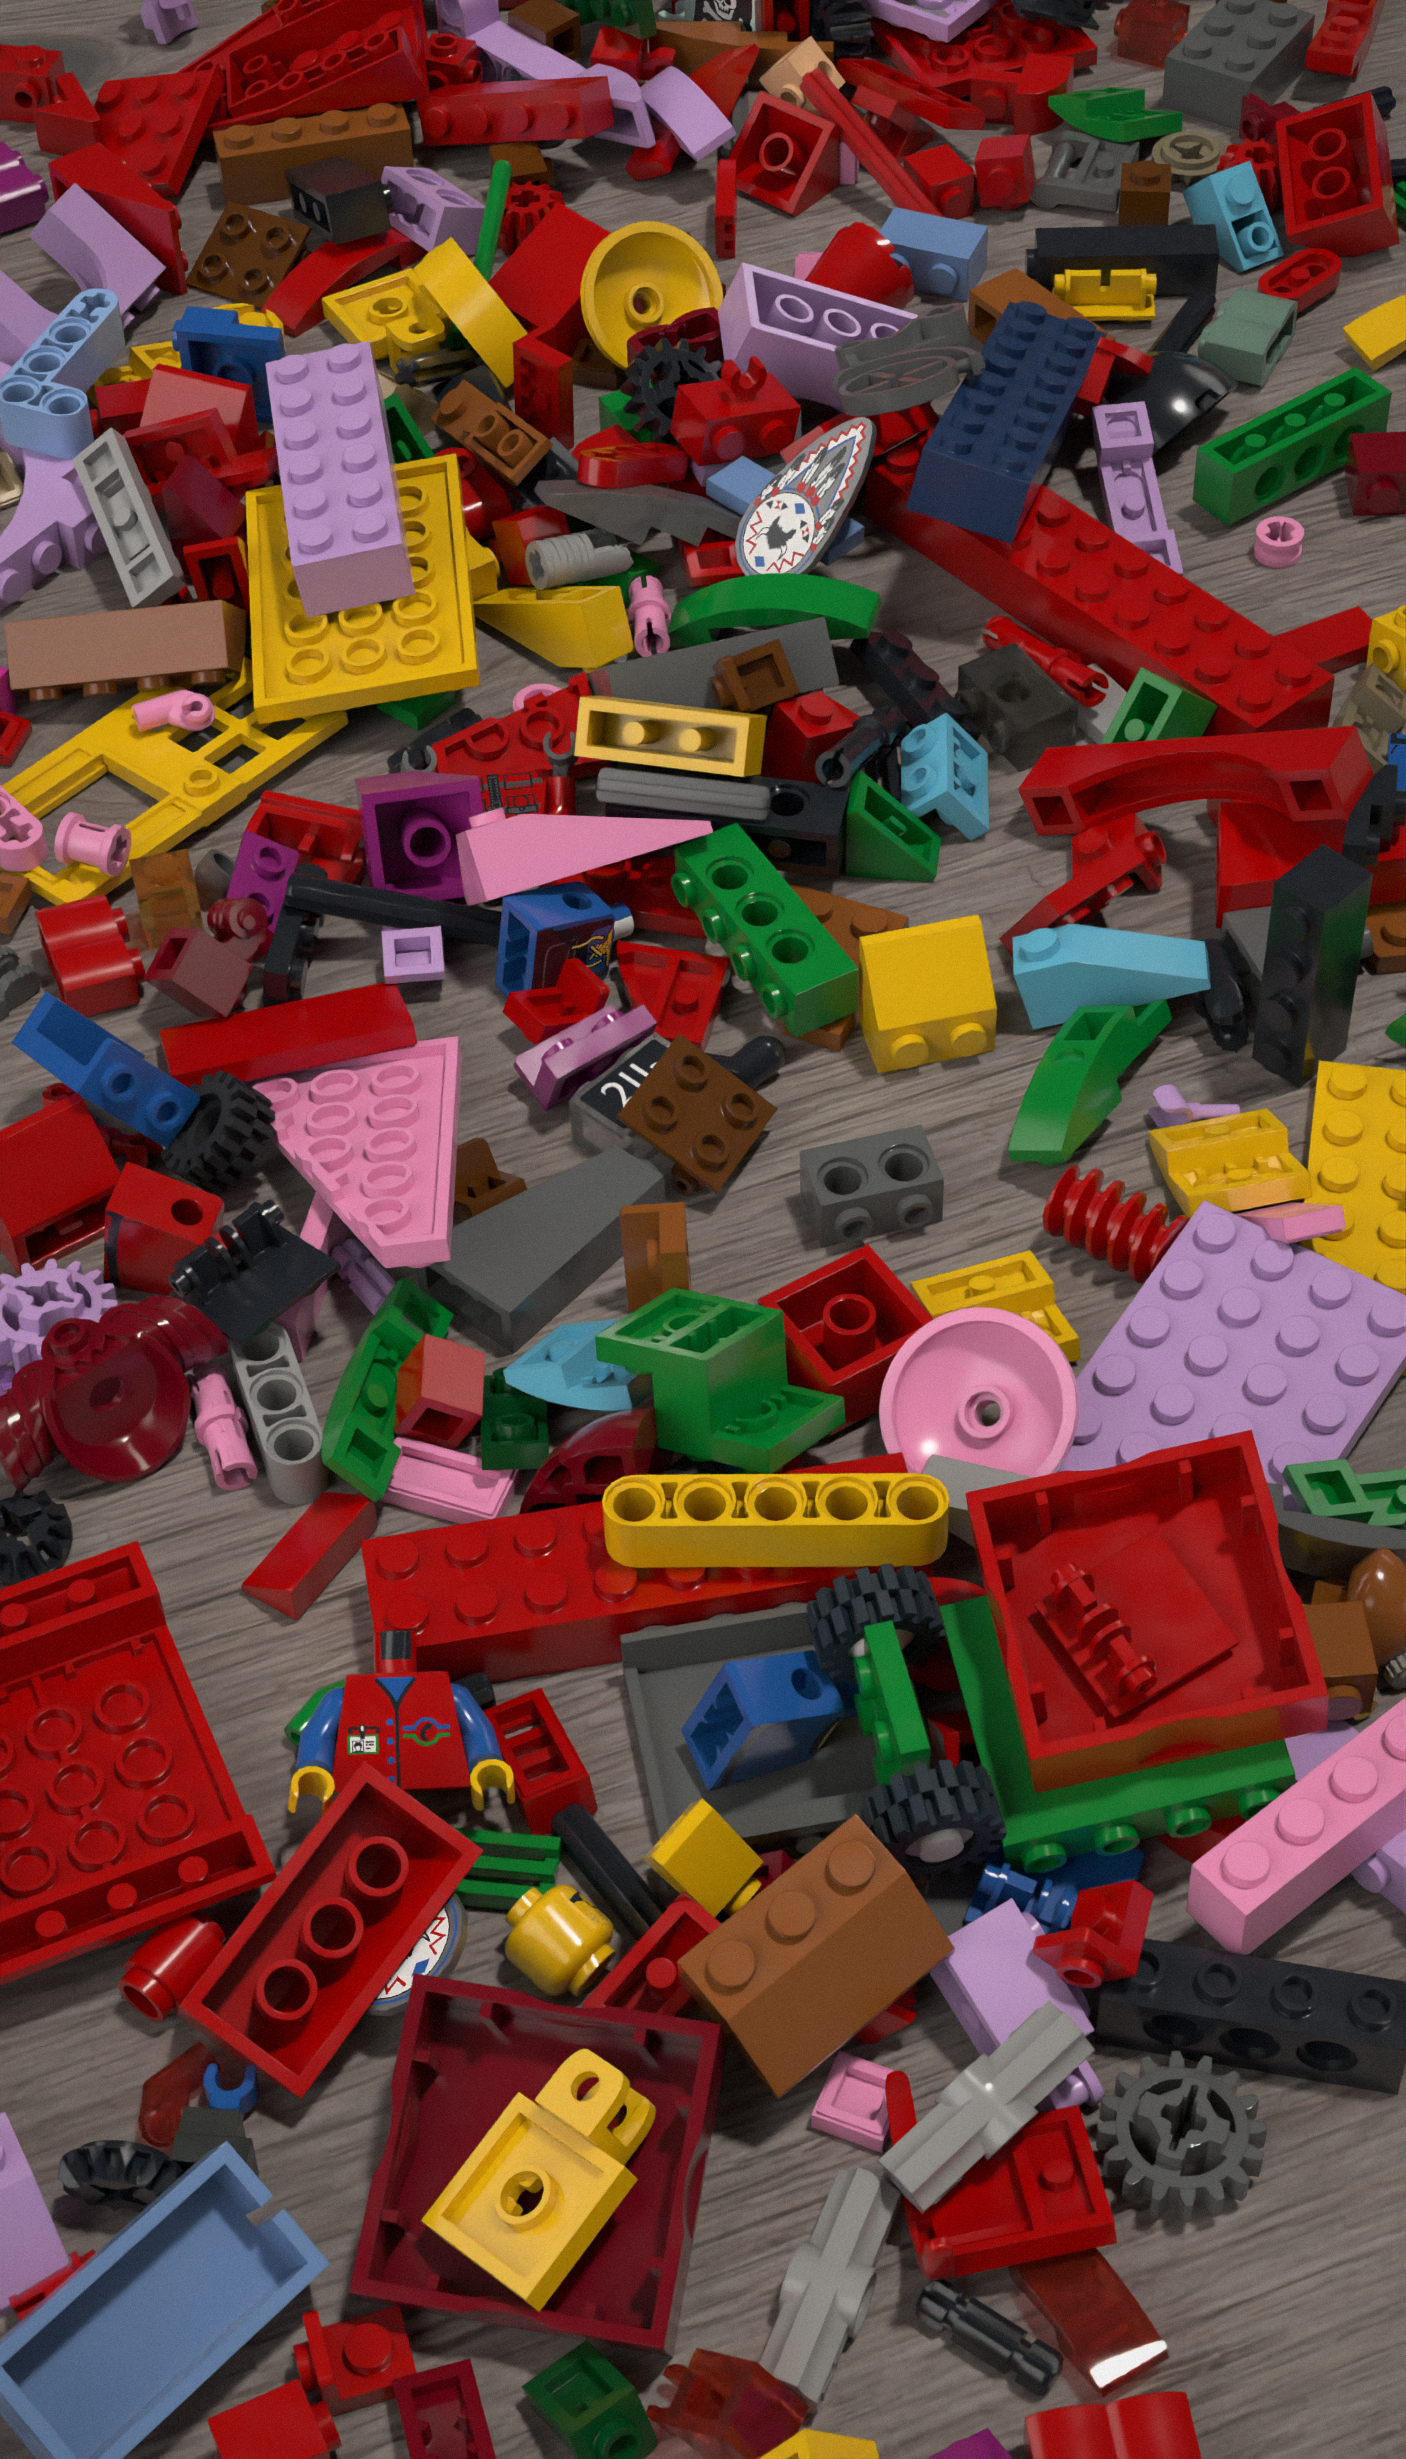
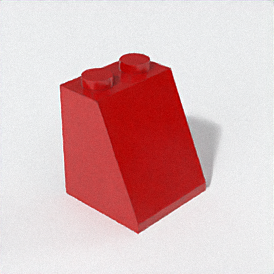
(546, 273)

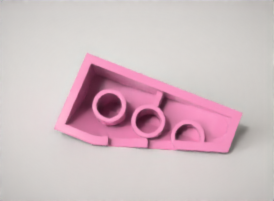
(535, 849)

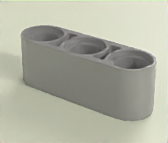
(281, 1415)

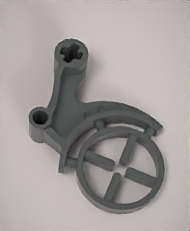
(918, 358)

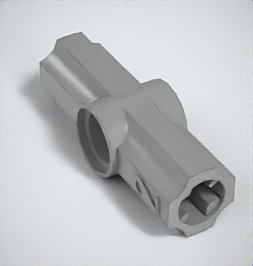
(985, 2106)
(830, 2284)

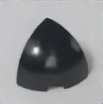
(1174, 392)

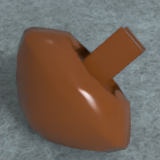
(1381, 1587)

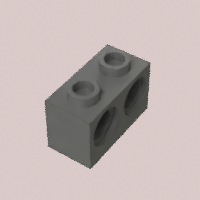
(871, 1186)

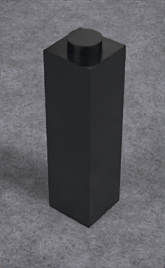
(1179, 255)

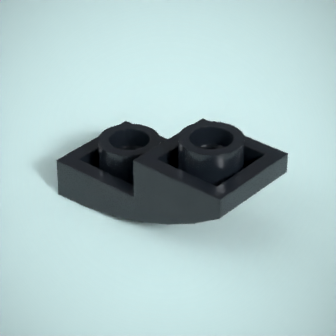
(1373, 818)

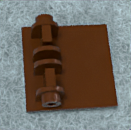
(248, 255)
(696, 1116)

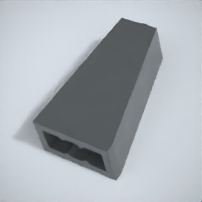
(540, 1248)

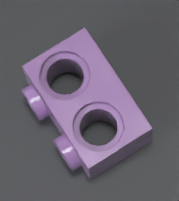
(432, 209)

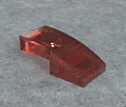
(1093, 2317)

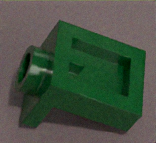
(591, 2407)

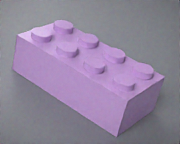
(797, 327)

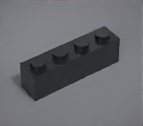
(1311, 964)

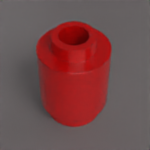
(170, 1964)

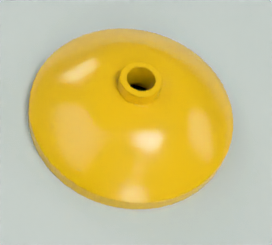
(649, 263)

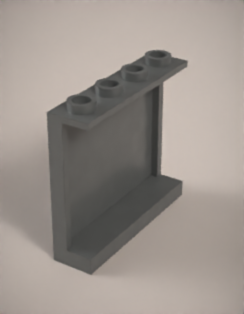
(783, 1810)

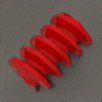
(1108, 1225)

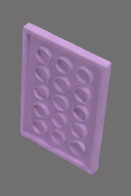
(1239, 1341)

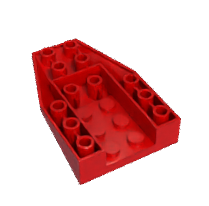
(317, 60)

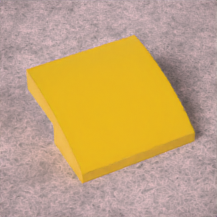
(1230, 1162)
(1007, 1283)

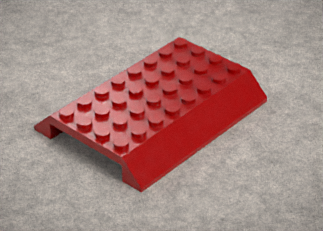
(106, 1770)

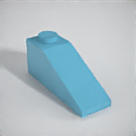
(1102, 967)

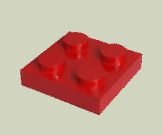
(1081, 896)

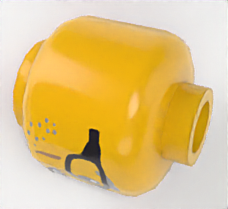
(559, 1940)

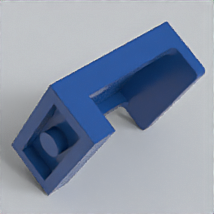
(105, 1070)

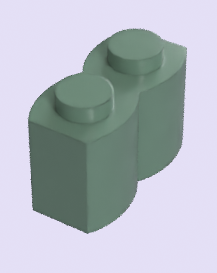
(1249, 335)

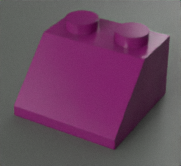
(412, 830)

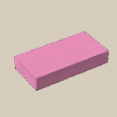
(1297, 1221)
(448, 1484)

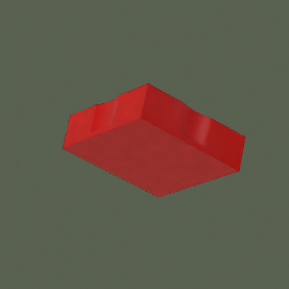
(1223, 1528)

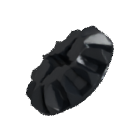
(48, 1532)
(117, 2174)

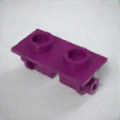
(262, 873)

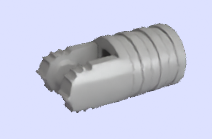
(575, 558)

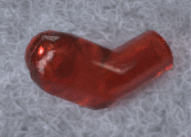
(169, 2091)

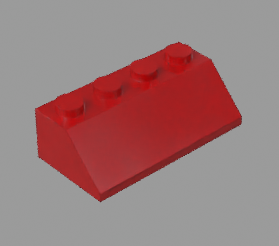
(329, 1931)

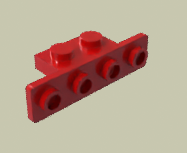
(199, 435)

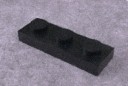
(908, 680)

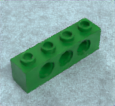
(1287, 446)
(765, 930)

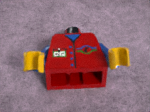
(404, 1726)

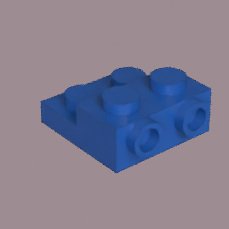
(221, 347)

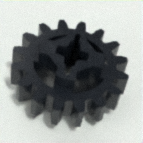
(671, 368)

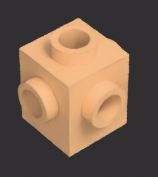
(786, 74)

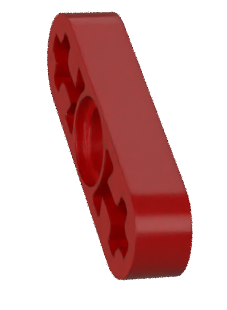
(632, 465)

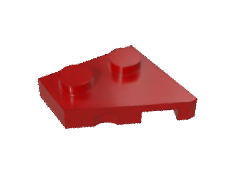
(675, 987)

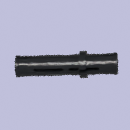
(862, 745)

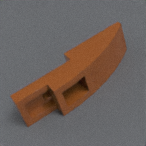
(491, 433)

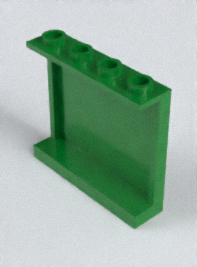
(1102, 1813)

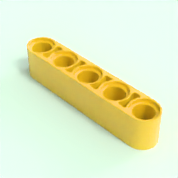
(810, 1513)

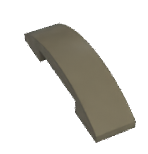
(1376, 709)

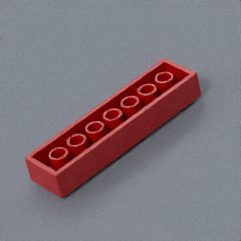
(550, 1599)

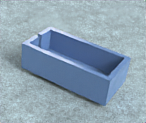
(152, 2314)

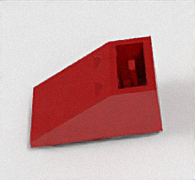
(130, 203)

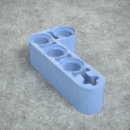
(46, 388)

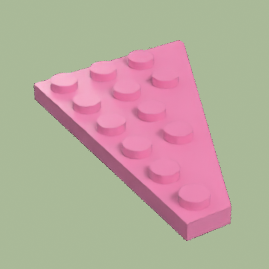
(378, 1144)

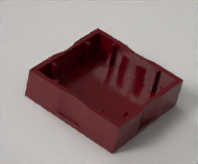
(453, 2077)

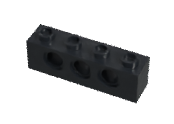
(800, 833)
(1259, 2016)

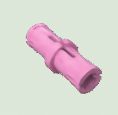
(649, 616)
(221, 1427)

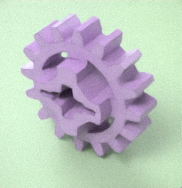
(41, 1300)

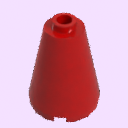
(862, 266)

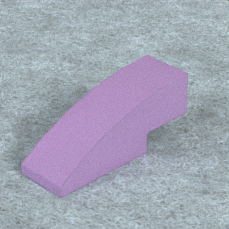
(628, 106)

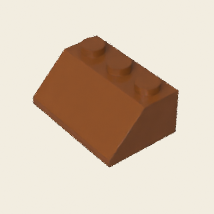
(815, 1956)

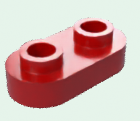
(1303, 277)

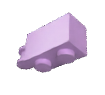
(999, 1983)

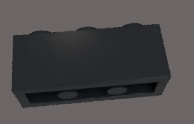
(339, 200)

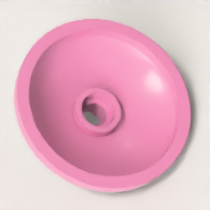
(960, 1367)

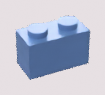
(941, 252)

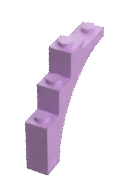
(49, 525)

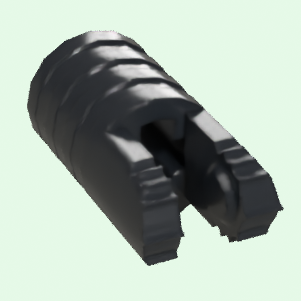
(1223, 1003)

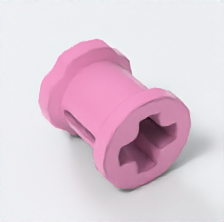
(92, 844)

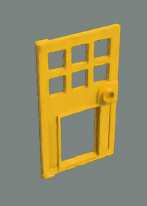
(184, 782)

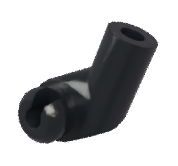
(755, 1060)

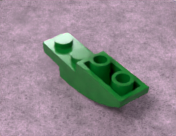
(1078, 1078)

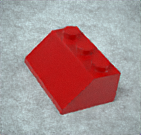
(1338, 178)

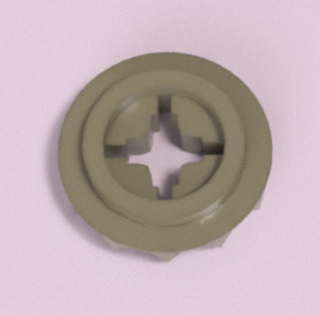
(1190, 153)

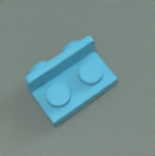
(946, 773)

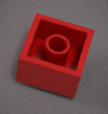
(846, 1329)

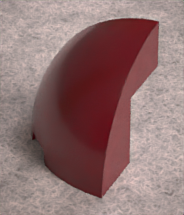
(595, 1458)

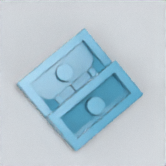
(567, 1371)

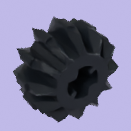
(843, 23)

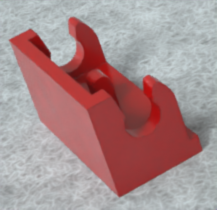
(317, 830)

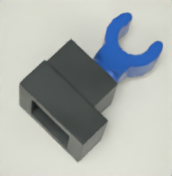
(223, 2121)

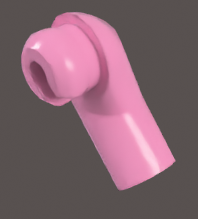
(179, 708)

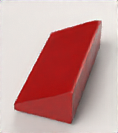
(312, 1552)

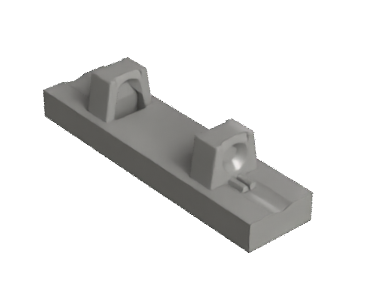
(129, 521)

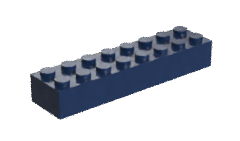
(1005, 423)

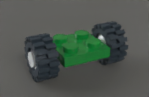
(870, 1635)

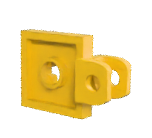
(390, 313)
(551, 2148)

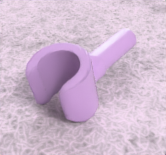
(1176, 1111)

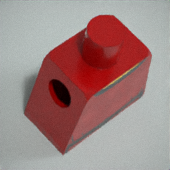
(152, 1226)

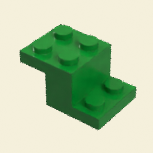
(720, 1380)

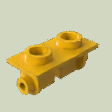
(1126, 299)

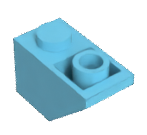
(1239, 214)

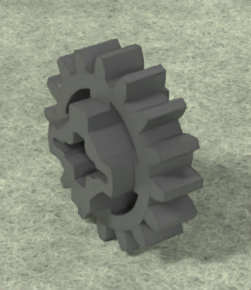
(1215, 2151)

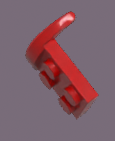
(1019, 2206)

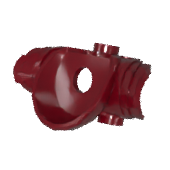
(107, 1392)

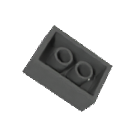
(1234, 53)

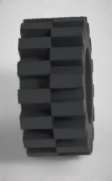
(221, 1134)

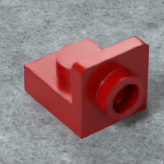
(1102, 1937)
(354, 2359)

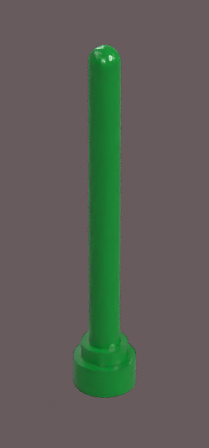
(488, 234)

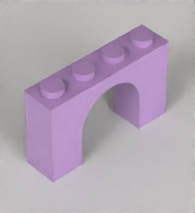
(93, 253)

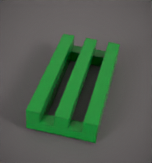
(508, 1857)

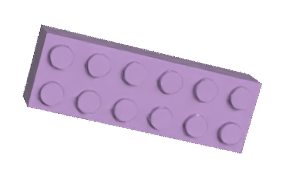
(338, 479)

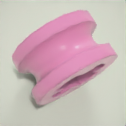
(1278, 542)

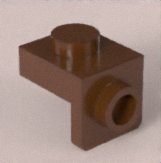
(753, 679)
(479, 1181)

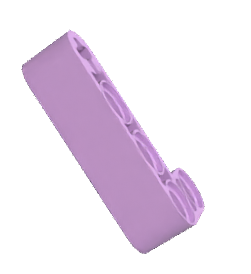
(499, 45)

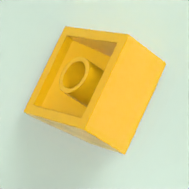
(926, 994)

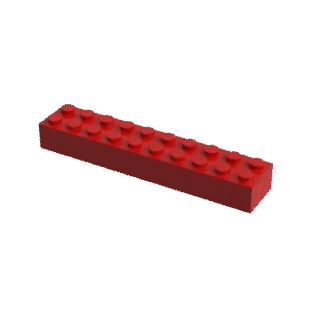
(1111, 604)

